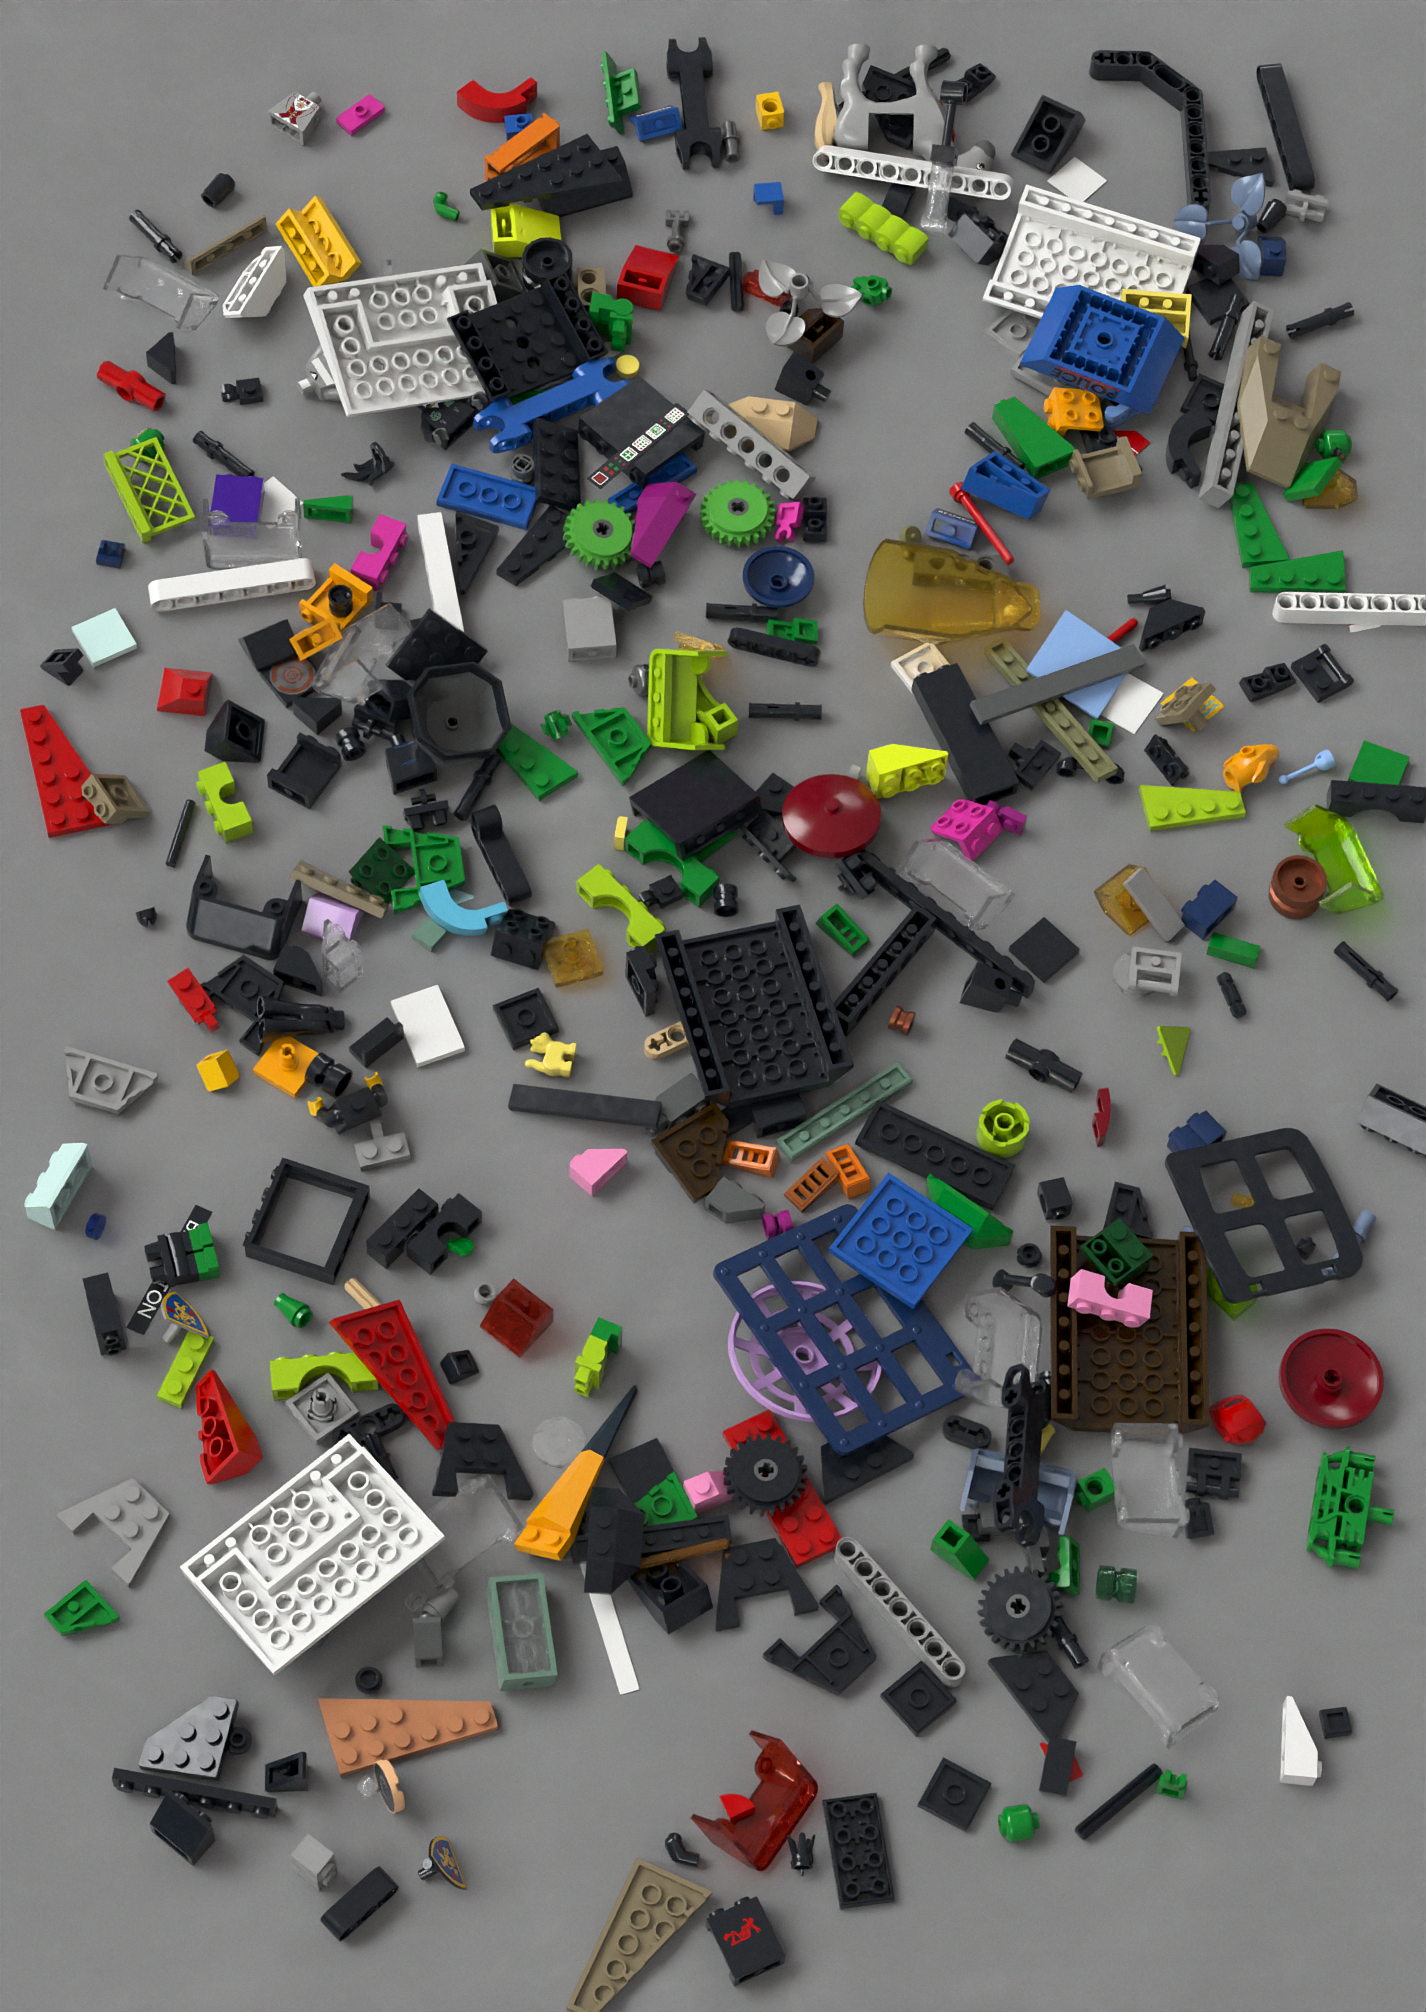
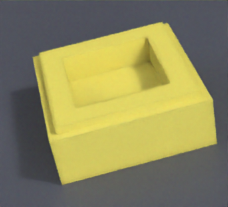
(620, 833)

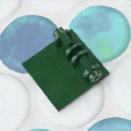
(381, 870)

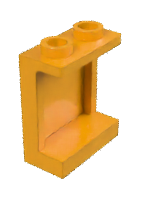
(317, 607)

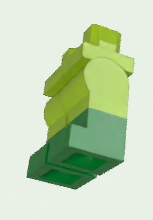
(590, 1367)

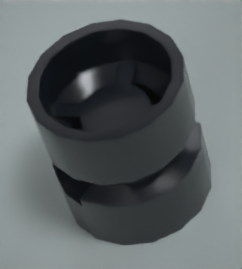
(331, 1077)

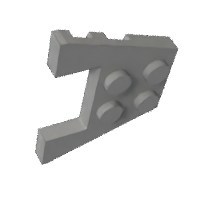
(129, 1515)

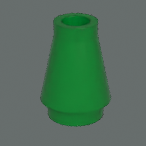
(295, 1311)

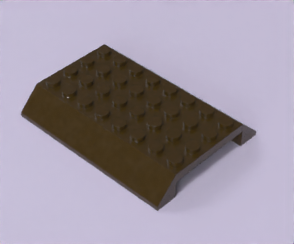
(1127, 1373)

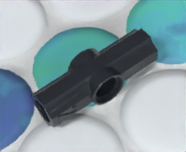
(1043, 1065)

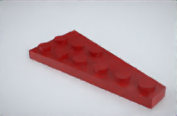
(394, 1356)

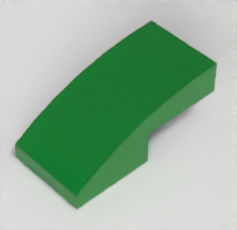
(798, 630)

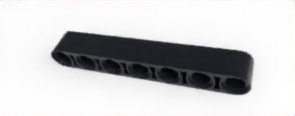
(1285, 127)

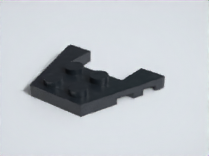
(240, 987)
(478, 1450)
(756, 1571)
(836, 1657)

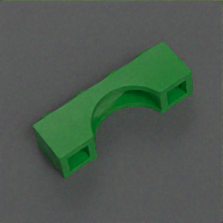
(650, 845)

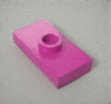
(360, 114)

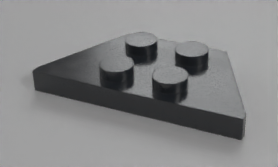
(848, 1472)
(1038, 1688)

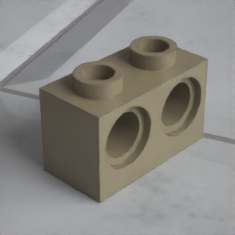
(589, 281)

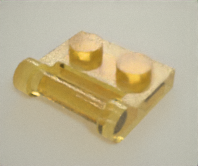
(691, 642)

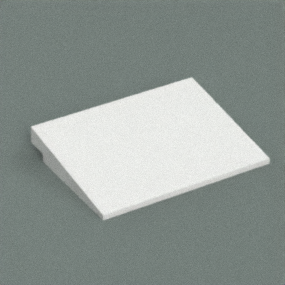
(393, 340)
(312, 1554)

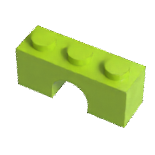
(230, 819)

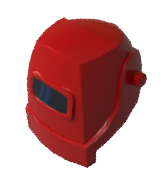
(1237, 1420)

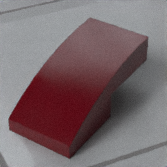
(1101, 1119)

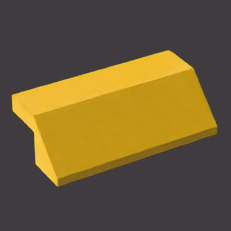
(318, 243)

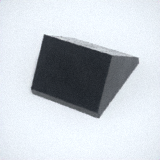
(269, 645)

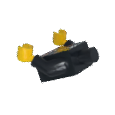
(353, 1108)

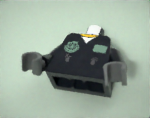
(449, 420)

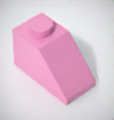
(596, 1167)
(706, 1491)

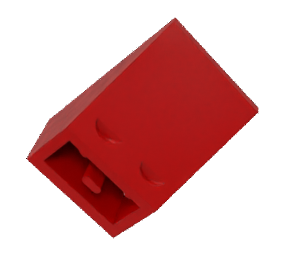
(647, 277)

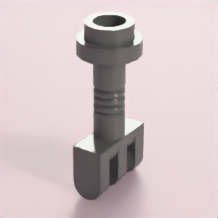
(676, 242)

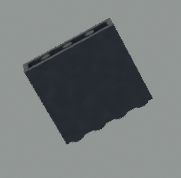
(625, 416)
(697, 803)

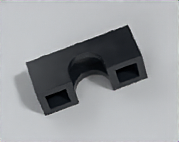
(456, 1216)
(389, 1239)

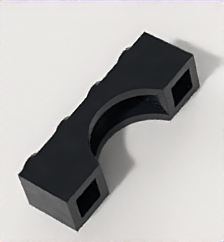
(1351, 797)

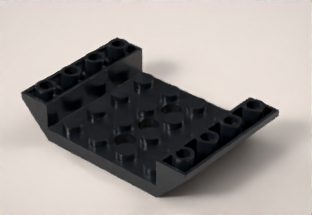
(547, 320)

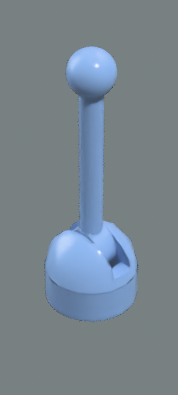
(1323, 761)

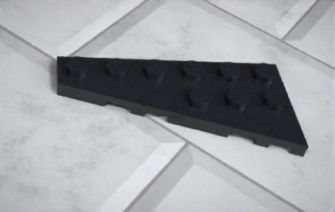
(555, 174)

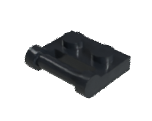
(1315, 676)

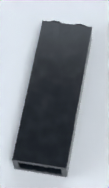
(971, 747)

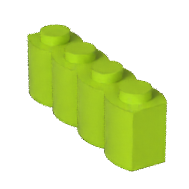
(883, 228)

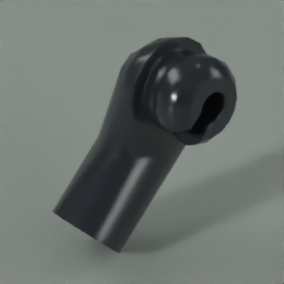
(678, 1852)

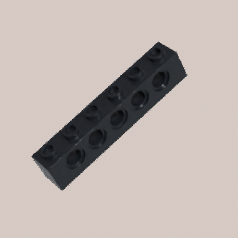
(883, 968)

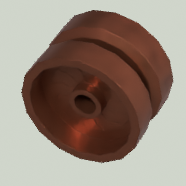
(1297, 886)

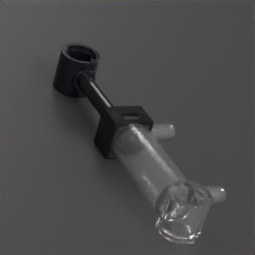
(943, 158)

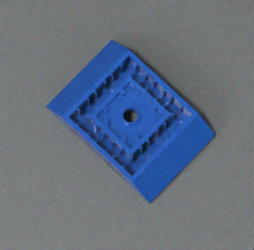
(1126, 369)

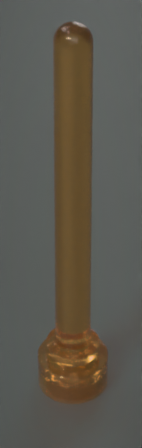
(684, 1553)

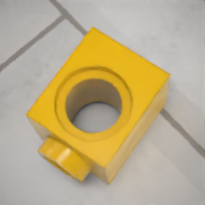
(769, 110)

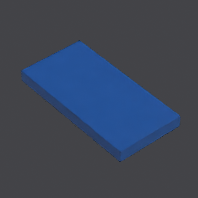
(488, 497)

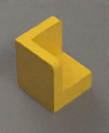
(218, 1070)

